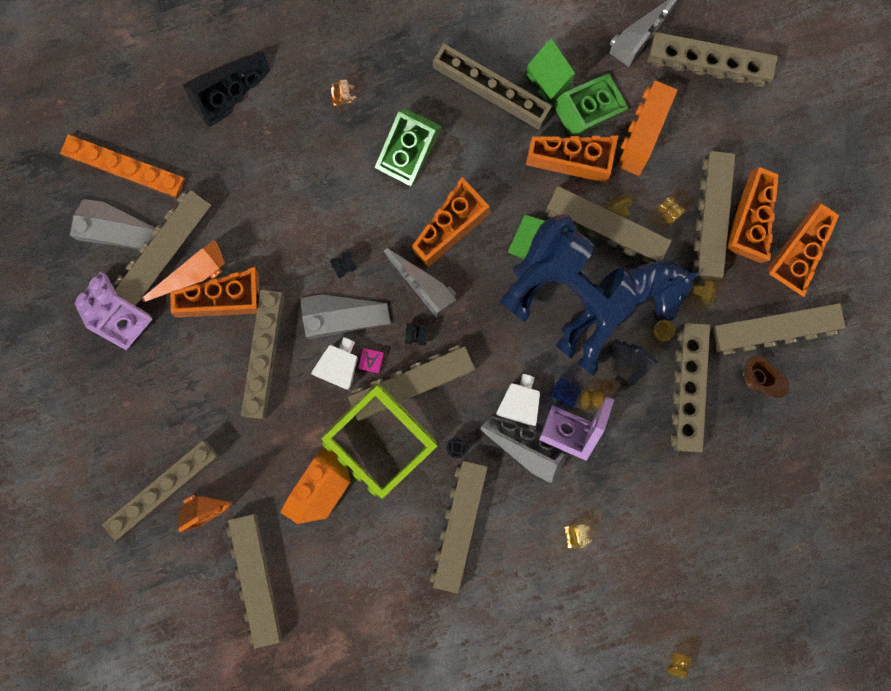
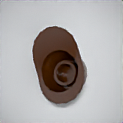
(764, 377)

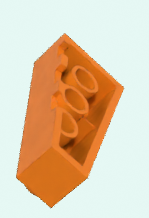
(646, 128)
(574, 156)
(753, 220)
(451, 223)
(804, 249)
(218, 297)

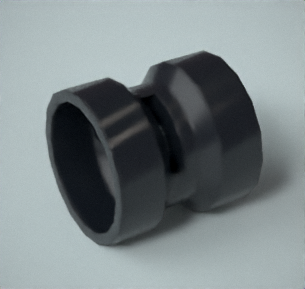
(344, 264)
(411, 334)
(456, 447)

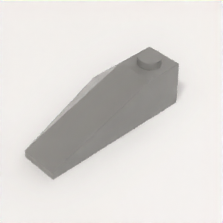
(635, 37)

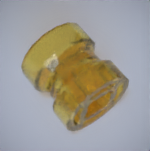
(671, 209)
(659, 332)
(591, 399)
(681, 660)

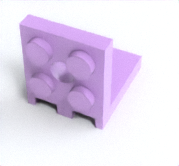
(103, 309)
(582, 433)

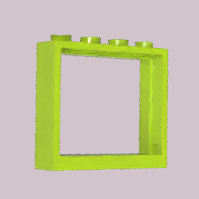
(358, 472)

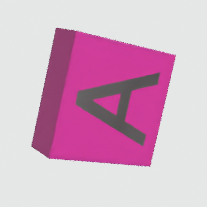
(371, 360)

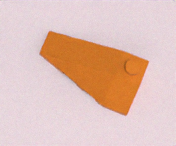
(194, 270)
(200, 511)

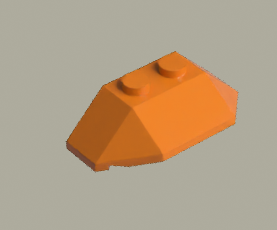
(317, 489)

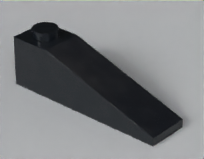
(220, 89)
(630, 362)

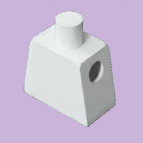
(337, 365)
(520, 402)

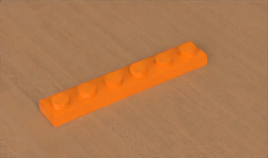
(122, 166)

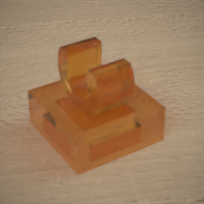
(340, 93)

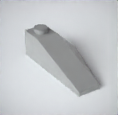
(107, 225)
(429, 289)
(336, 315)
(526, 447)

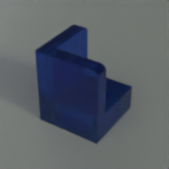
(565, 392)

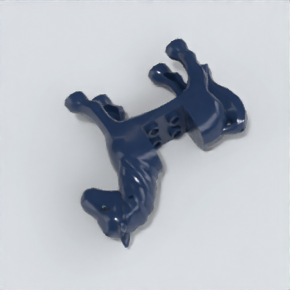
(561, 255)

